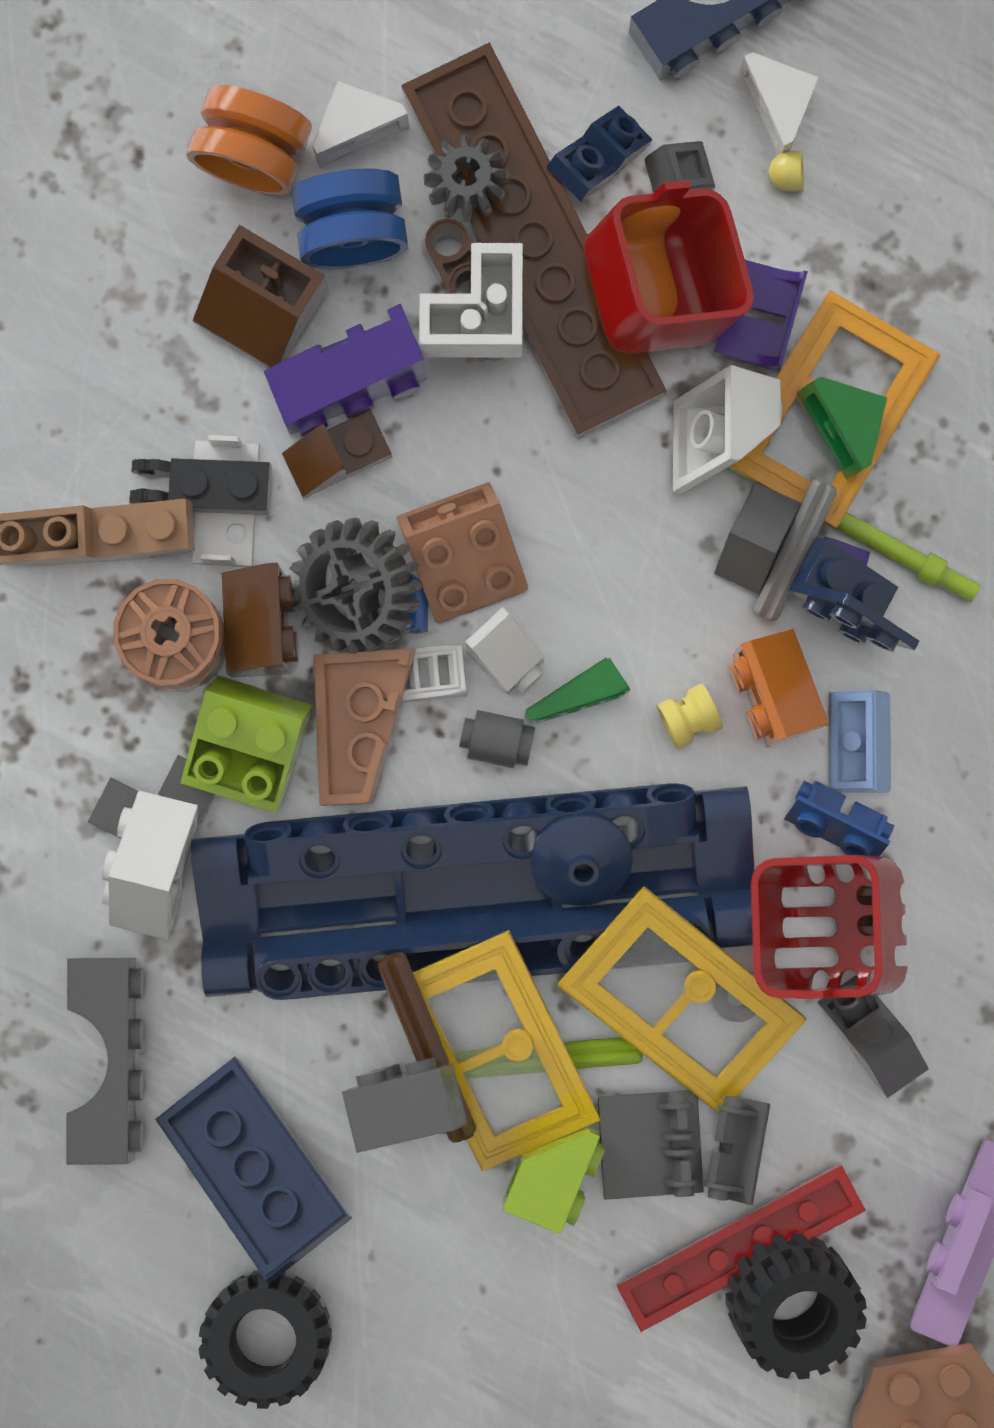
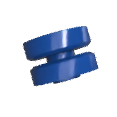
(349, 218)

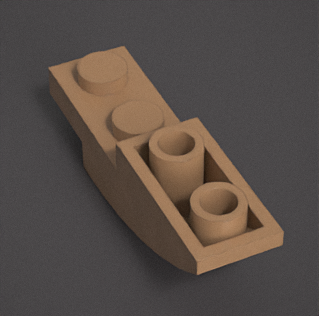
(97, 533)

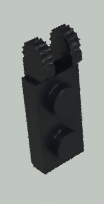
(209, 484)

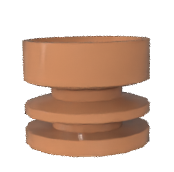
(176, 665)

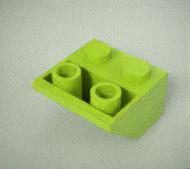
(246, 743)
(549, 1180)

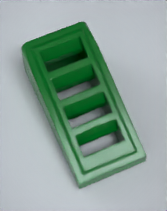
(590, 688)

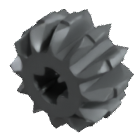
(466, 158)

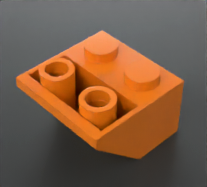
(778, 688)

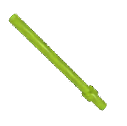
(930, 568)

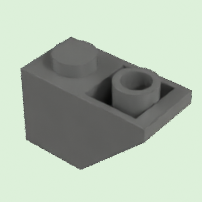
(875, 1039)

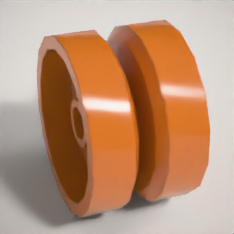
(249, 140)

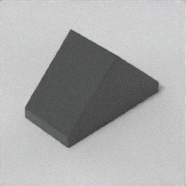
(756, 537)

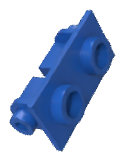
(819, 816)

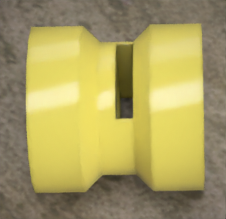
(692, 715)

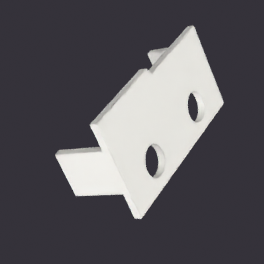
(211, 529)

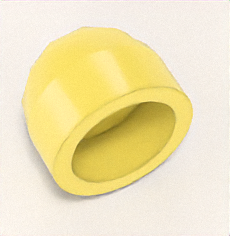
(788, 171)

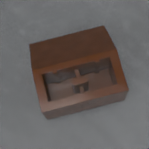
(259, 298)
(257, 621)

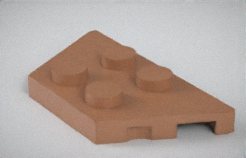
(928, 1391)

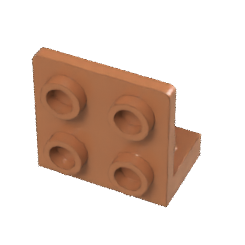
(463, 552)

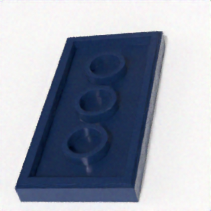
(253, 1169)

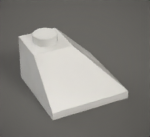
(722, 423)

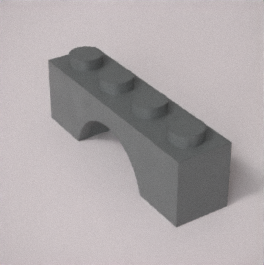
(106, 1125)

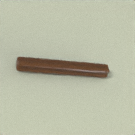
(418, 1024)

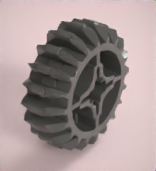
(363, 624)

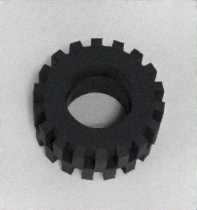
(815, 1336)
(242, 1376)

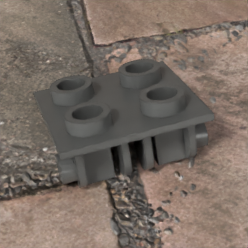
(650, 1145)

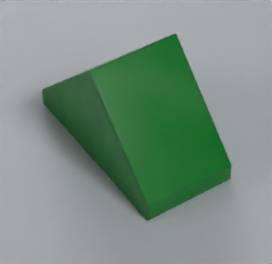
(846, 421)

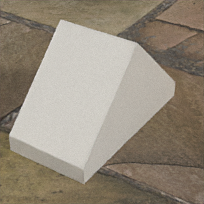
(779, 96)
(356, 122)

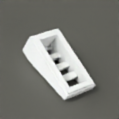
(457, 684)

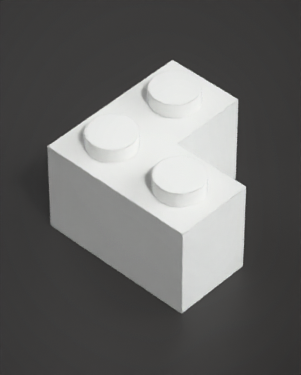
(479, 322)
(149, 864)

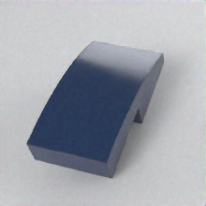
(599, 153)

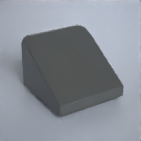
(680, 163)

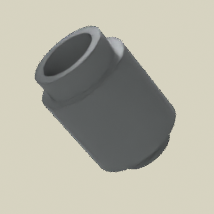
(497, 739)

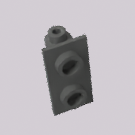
(741, 1139)

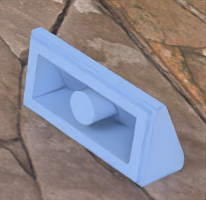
(860, 742)

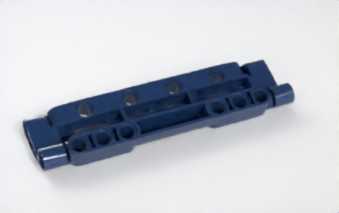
(453, 889)

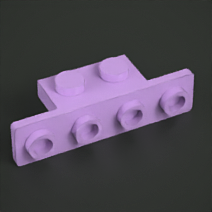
(962, 1258)

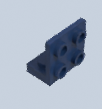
(851, 594)

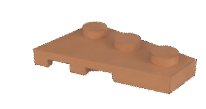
(356, 719)

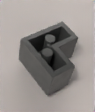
(403, 1106)

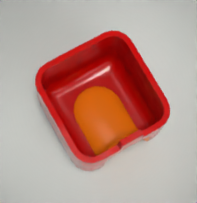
(668, 269)

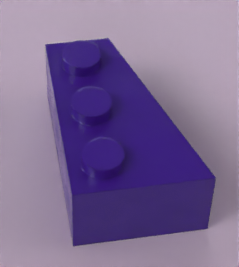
(348, 374)

